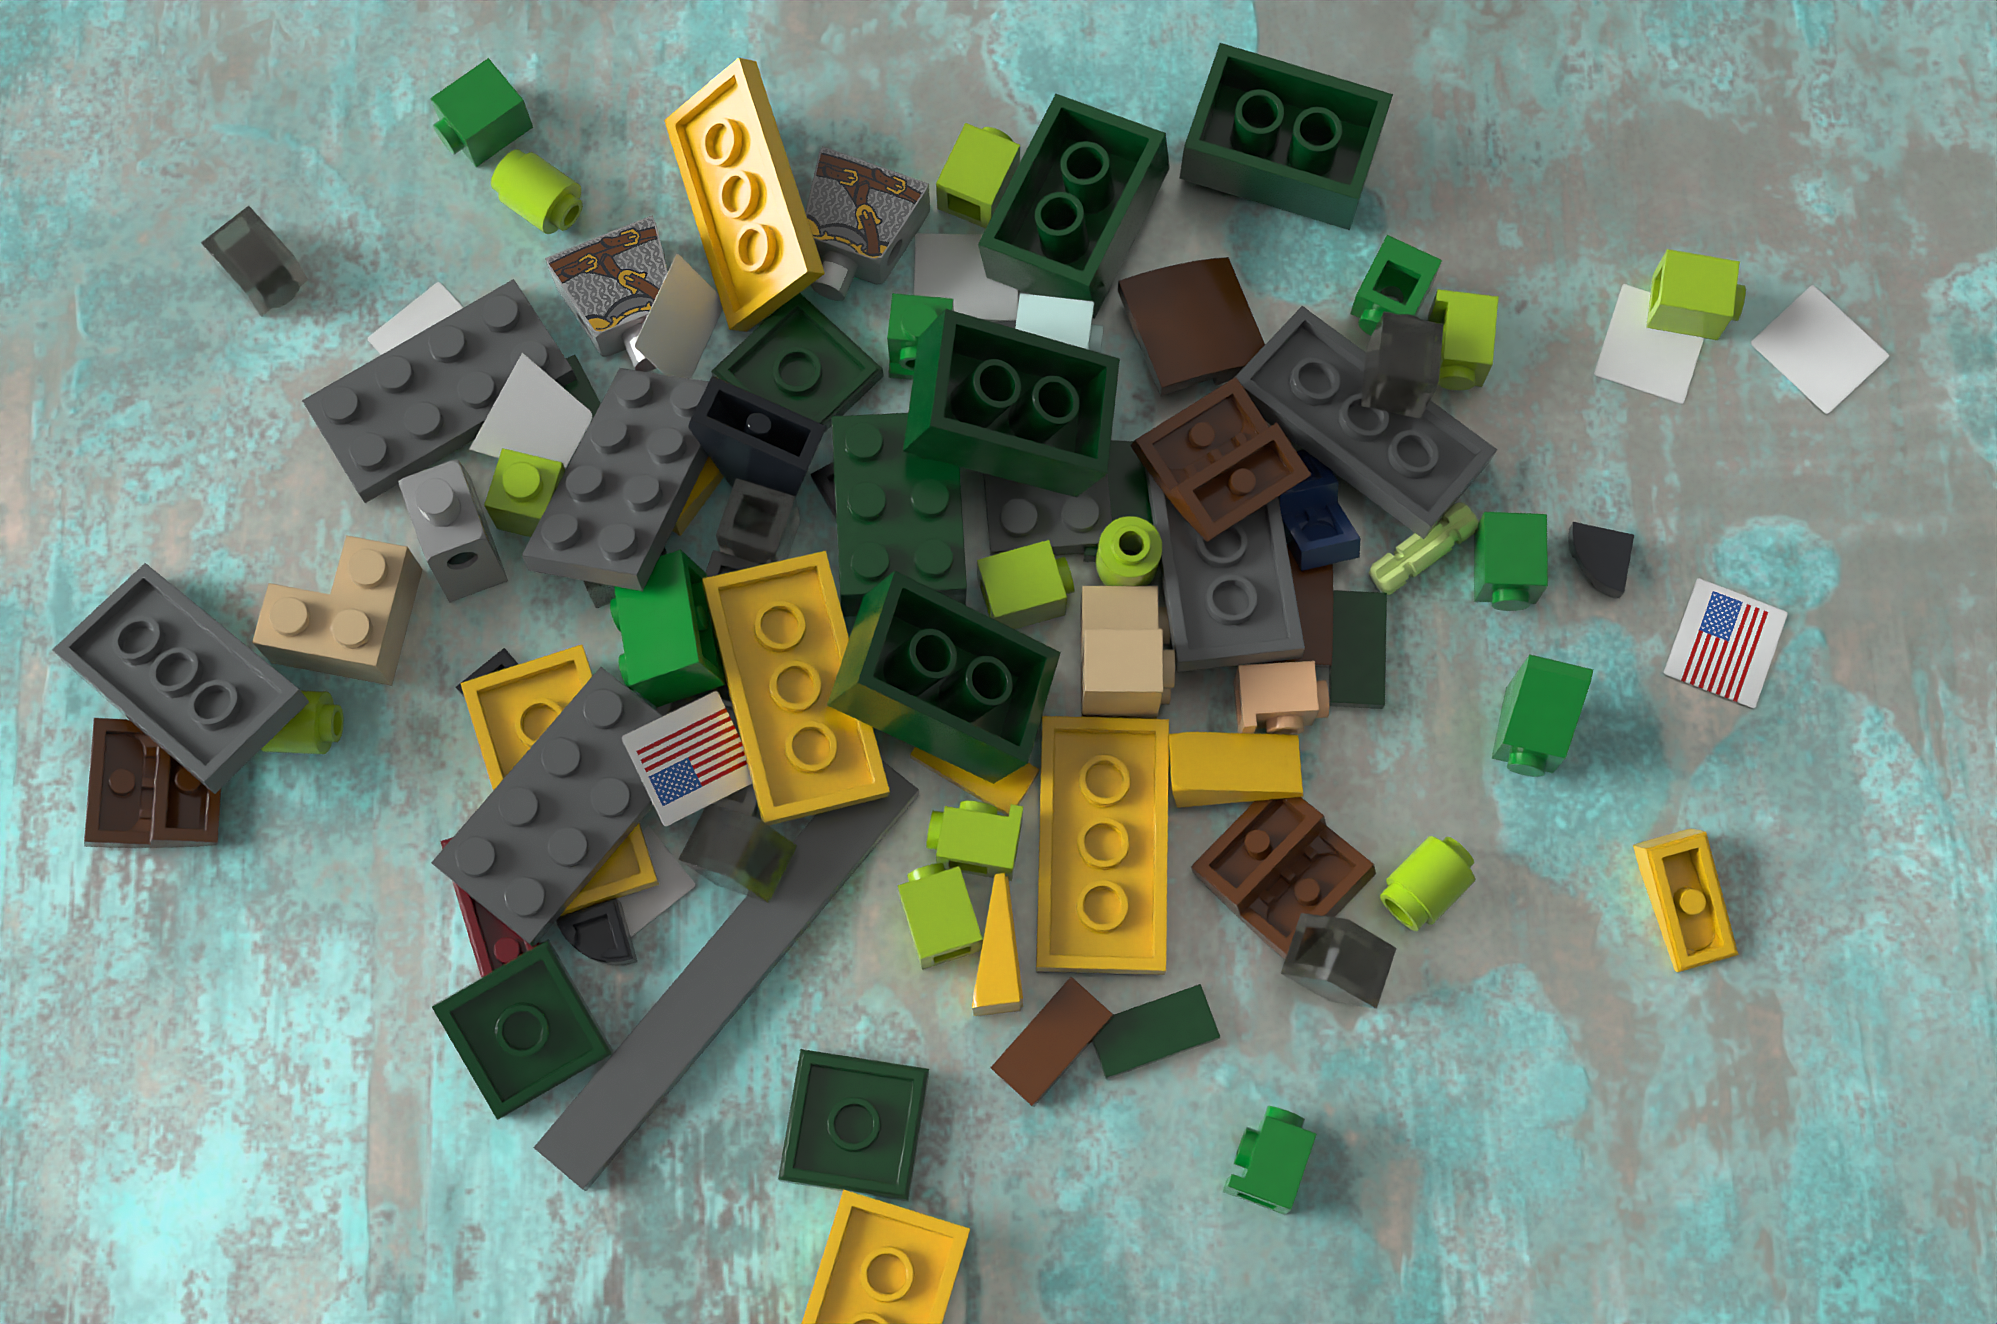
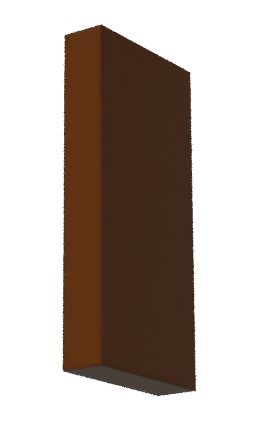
(1052, 1041)

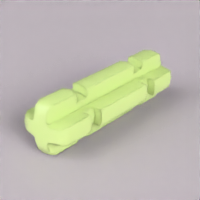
(1418, 553)

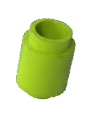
(537, 191)
(1122, 569)
(311, 728)
(1428, 882)

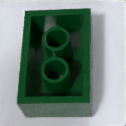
(1284, 136)
(1075, 203)
(1011, 404)
(894, 511)
(944, 678)

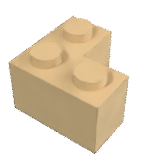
(356, 626)
(1123, 652)

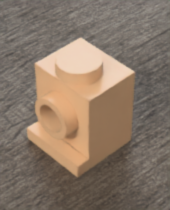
(1279, 697)

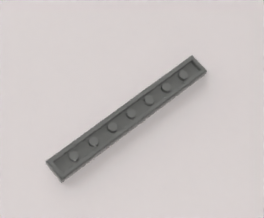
(716, 986)

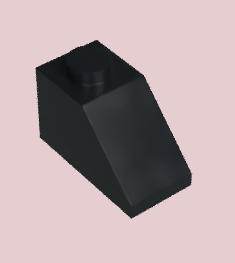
(754, 437)

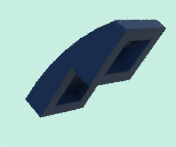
(1315, 521)

